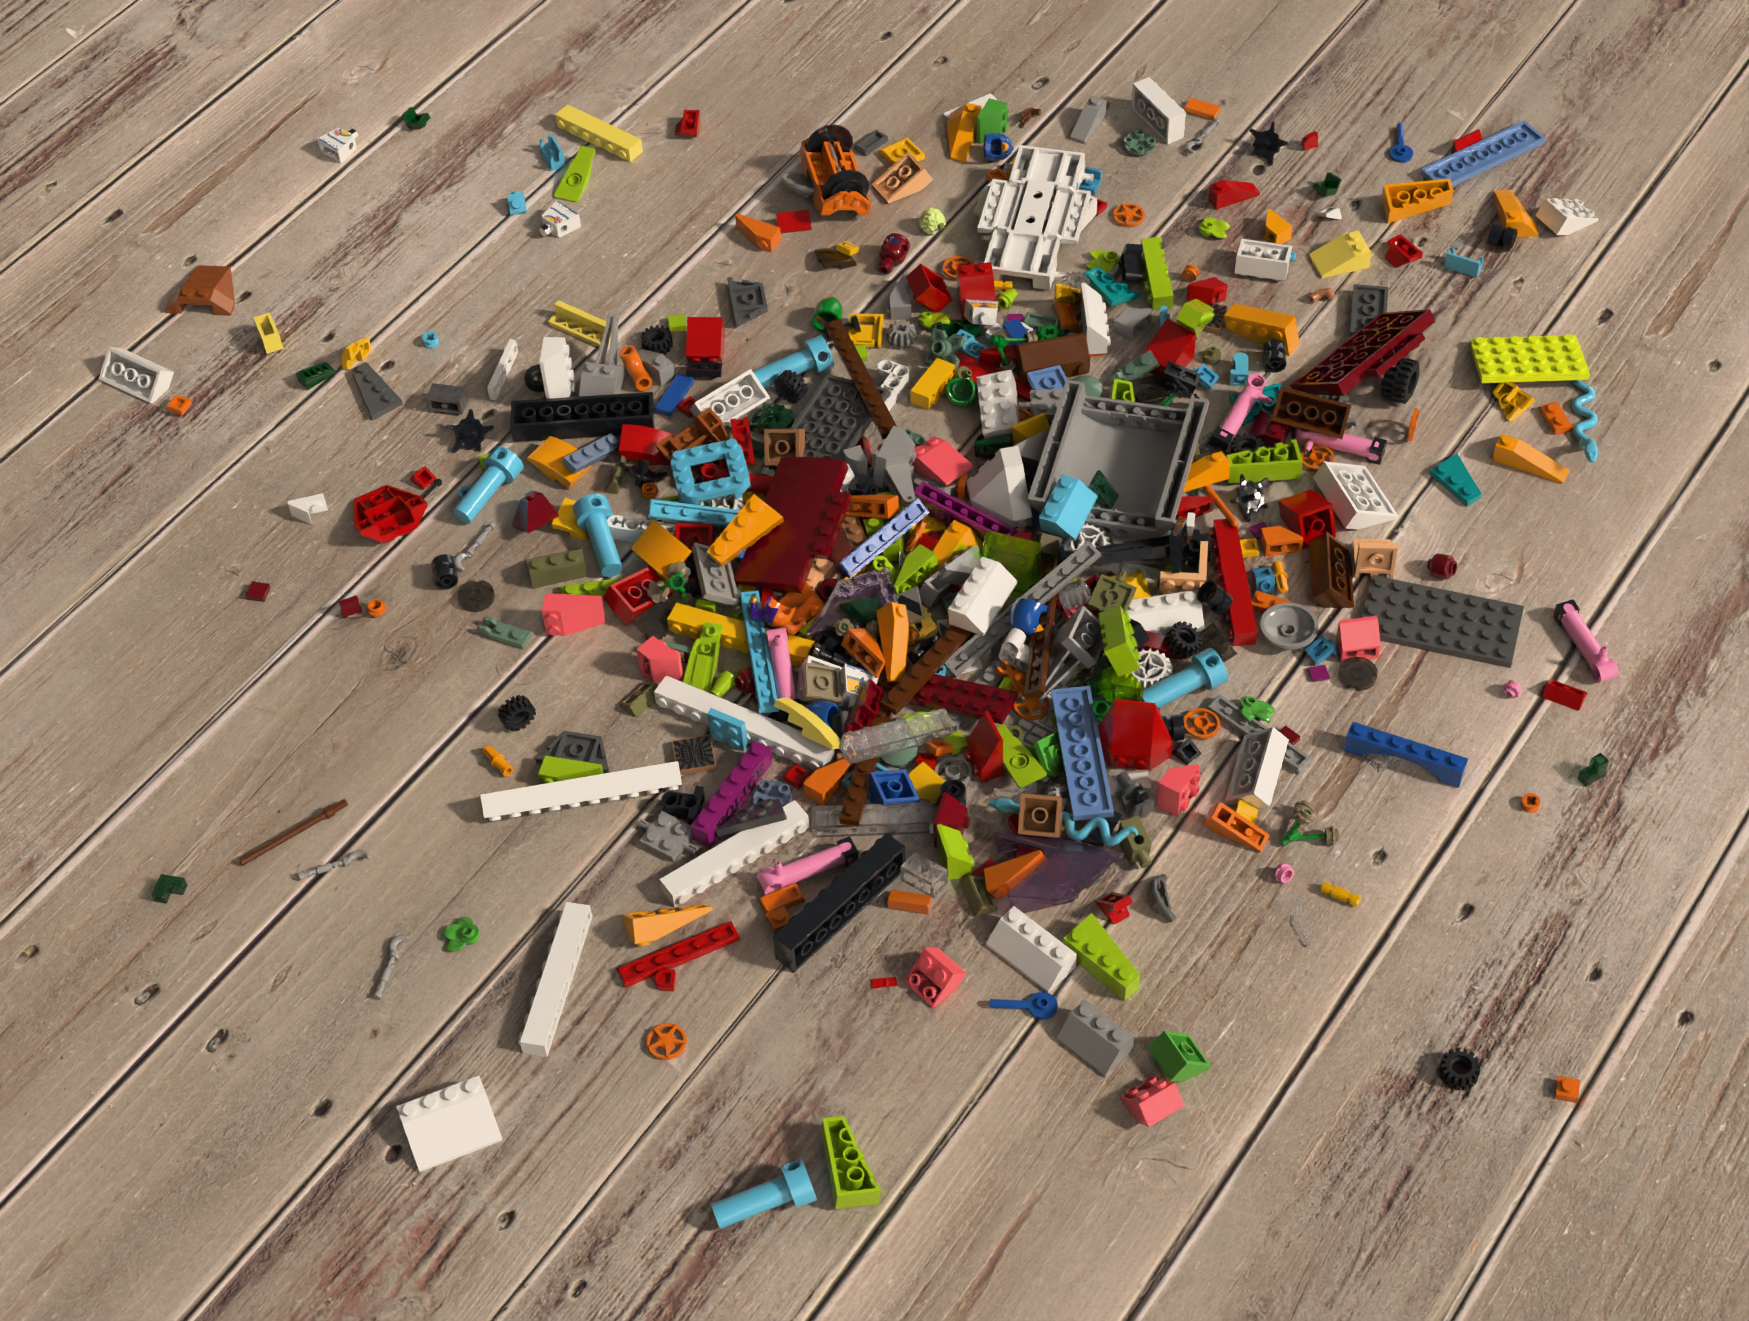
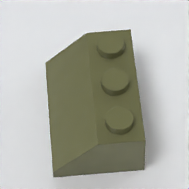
(556, 568)

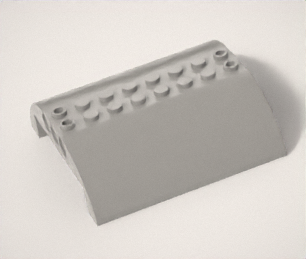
(1137, 448)

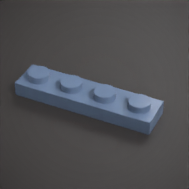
(591, 453)

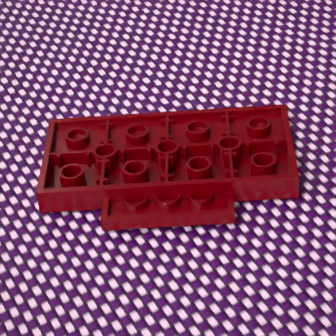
(1367, 353)
(812, 511)

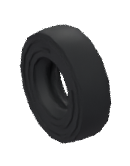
(532, 384)

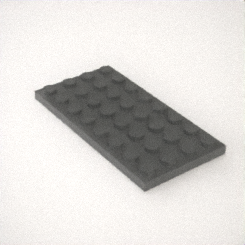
(832, 420)
(1444, 620)

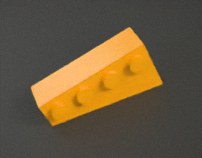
(1414, 198)
(1262, 325)
(744, 530)

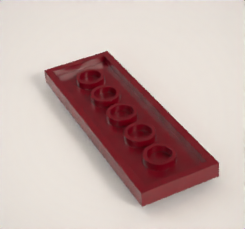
(965, 698)

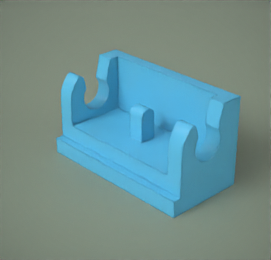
(552, 154)
(1463, 264)

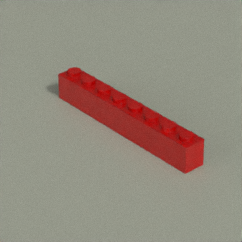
(1234, 581)

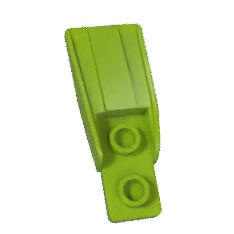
(576, 176)
(704, 658)
(1018, 760)

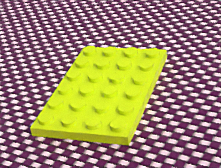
(1529, 359)

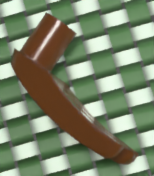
(1027, 114)

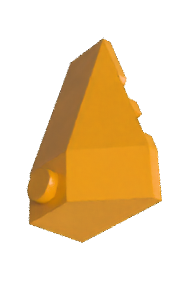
(962, 130)
(1513, 214)
(1207, 471)
(650, 926)

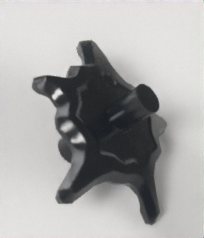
(1267, 143)
(469, 433)
(642, 472)
(1250, 496)

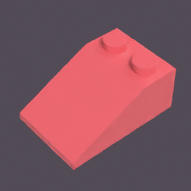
(940, 461)
(571, 613)

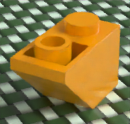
(1277, 229)

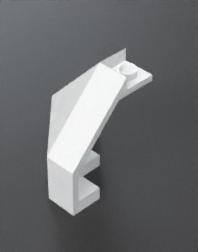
(1002, 489)

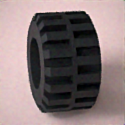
(1400, 381)

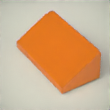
(909, 901)

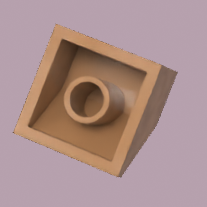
(783, 443)
(1040, 815)

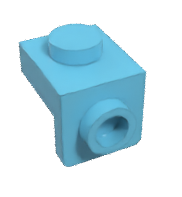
(517, 203)

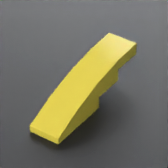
(812, 725)

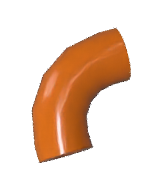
(635, 368)

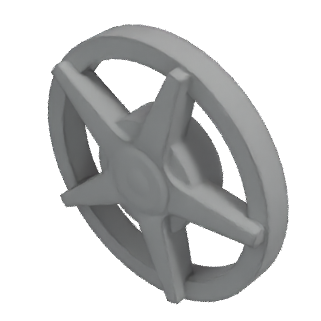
(954, 771)

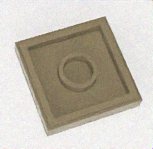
(821, 683)

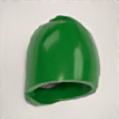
(828, 310)

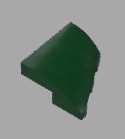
(955, 325)

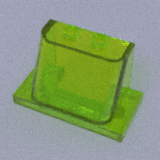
(1017, 556)

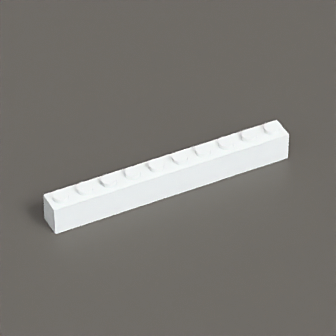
(781, 738)
(581, 789)

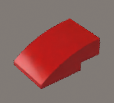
(639, 444)

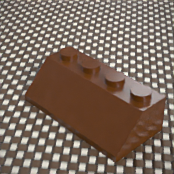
(1067, 351)
(1311, 413)
(1331, 572)

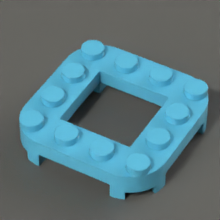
(694, 493)

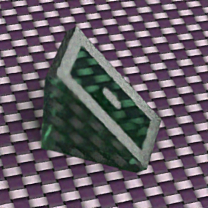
(1106, 493)
(861, 610)

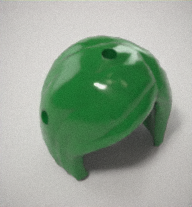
(969, 393)

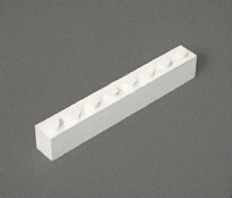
(732, 855)
(555, 980)

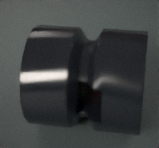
(1503, 236)
(1274, 355)
(444, 572)
(1214, 597)
(830, 641)
(1175, 727)
(954, 788)

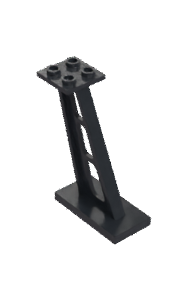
(1171, 546)

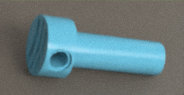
(798, 362)
(501, 467)
(592, 516)
(1205, 671)
(791, 1186)

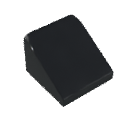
(1186, 751)

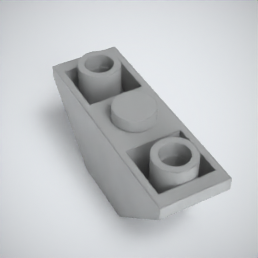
(960, 567)

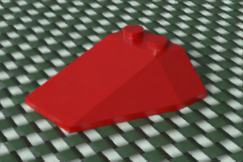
(387, 513)
(1134, 735)

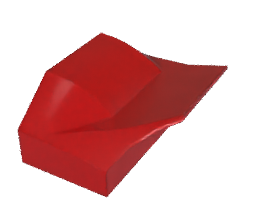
(689, 123)
(1401, 251)

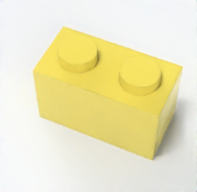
(268, 333)

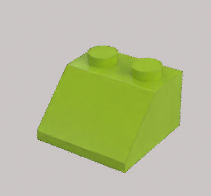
(954, 852)

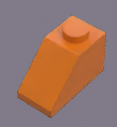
(1280, 541)

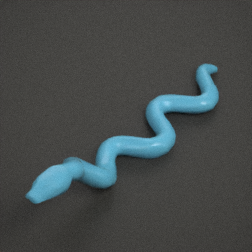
(1585, 441)
(1007, 805)

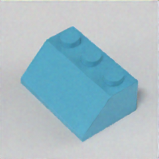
(1067, 508)

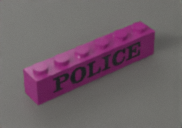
(947, 509)
(731, 793)

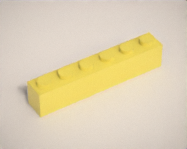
(599, 133)

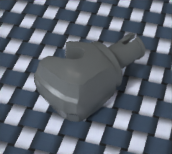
(1135, 797)

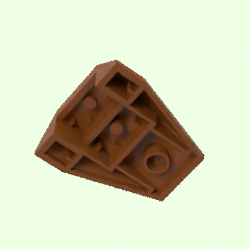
(205, 287)
(705, 430)

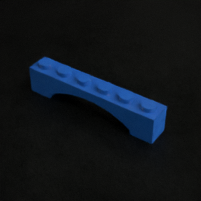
(1445, 765)

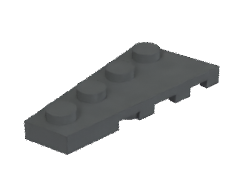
(375, 392)

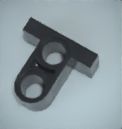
(1131, 263)
(684, 805)

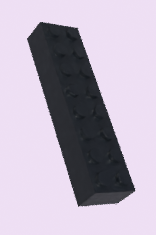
(580, 415)
(839, 902)

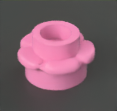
(1512, 689)
(1284, 873)

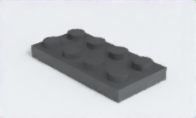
(1366, 305)

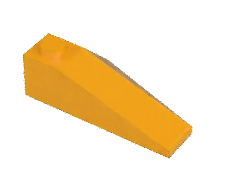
(1525, 457)
(954, 542)
(894, 639)

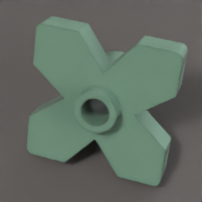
(945, 347)

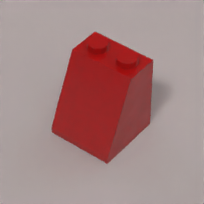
(975, 283)
(705, 339)
(1172, 344)
(1307, 515)

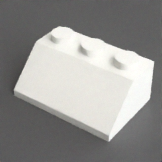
(1263, 259)

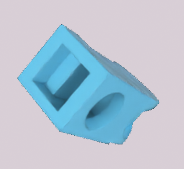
(1239, 370)

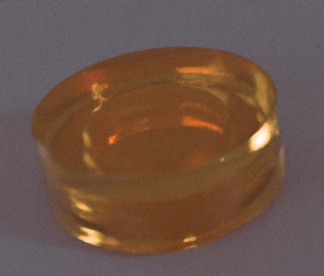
(913, 637)

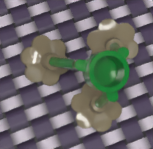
(678, 576)

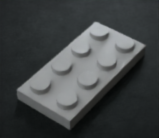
(715, 581)

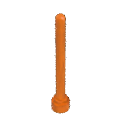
(1221, 506)

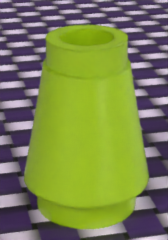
(1006, 298)
(723, 684)

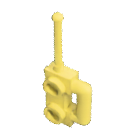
(929, 626)

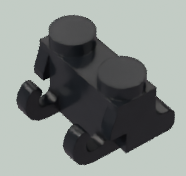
(1194, 547)
(915, 654)

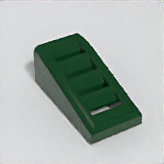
(311, 377)
(995, 443)

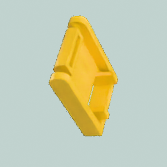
(870, 333)

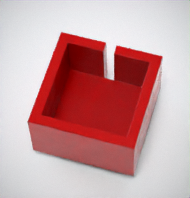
(928, 288)

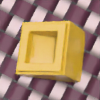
(1247, 811)

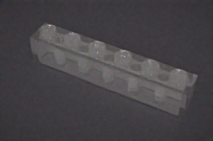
(896, 735)
(876, 820)

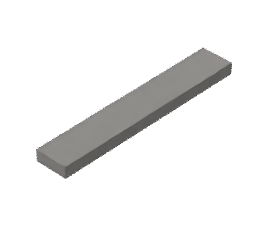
(1232, 716)

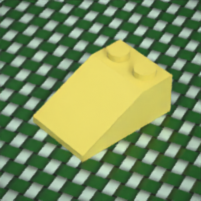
(1342, 255)

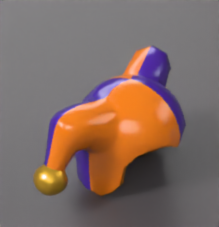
(775, 615)

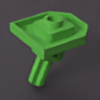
(1048, 754)

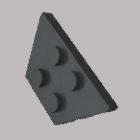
(747, 300)
(577, 747)
(753, 816)

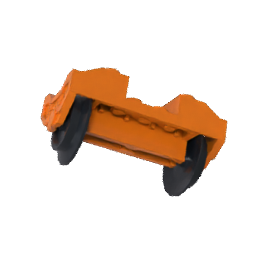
(834, 172)

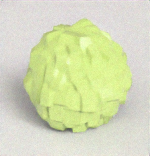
(931, 219)

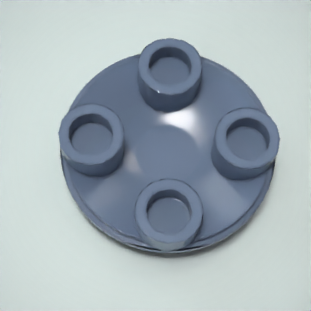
(772, 790)

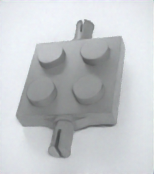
(1042, 401)
(667, 836)

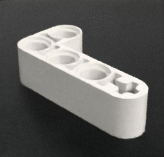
(895, 378)
(630, 528)
(1017, 654)

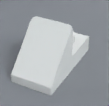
(303, 507)

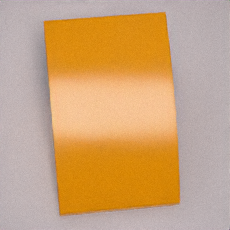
(549, 459)
(660, 548)

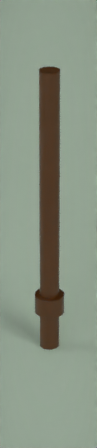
(327, 812)

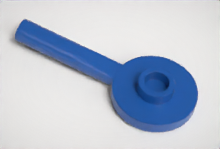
(1401, 153)
(1040, 1005)

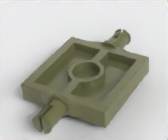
(1111, 592)

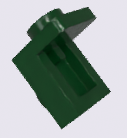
(415, 120)
(1328, 186)

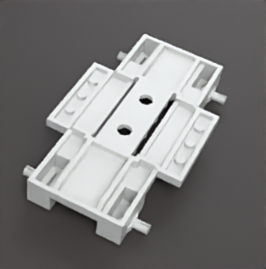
(1025, 250)

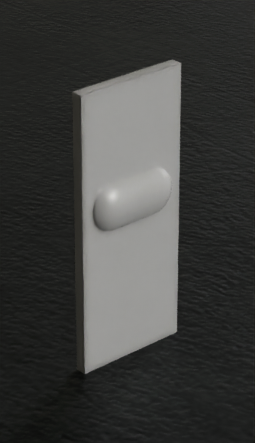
(1459, 242)

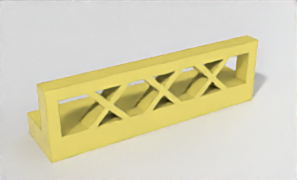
(579, 318)

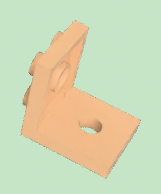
(1374, 556)
(1182, 581)

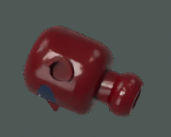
(893, 252)

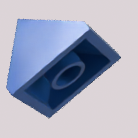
(891, 787)

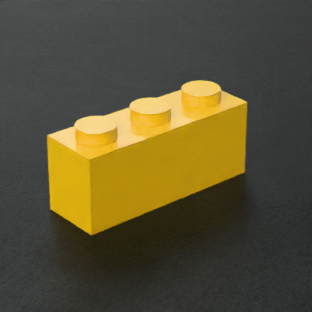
(932, 384)

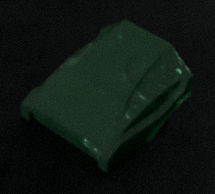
(772, 417)

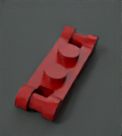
(742, 435)

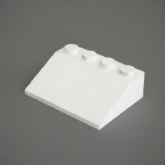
(1354, 495)
(449, 1123)

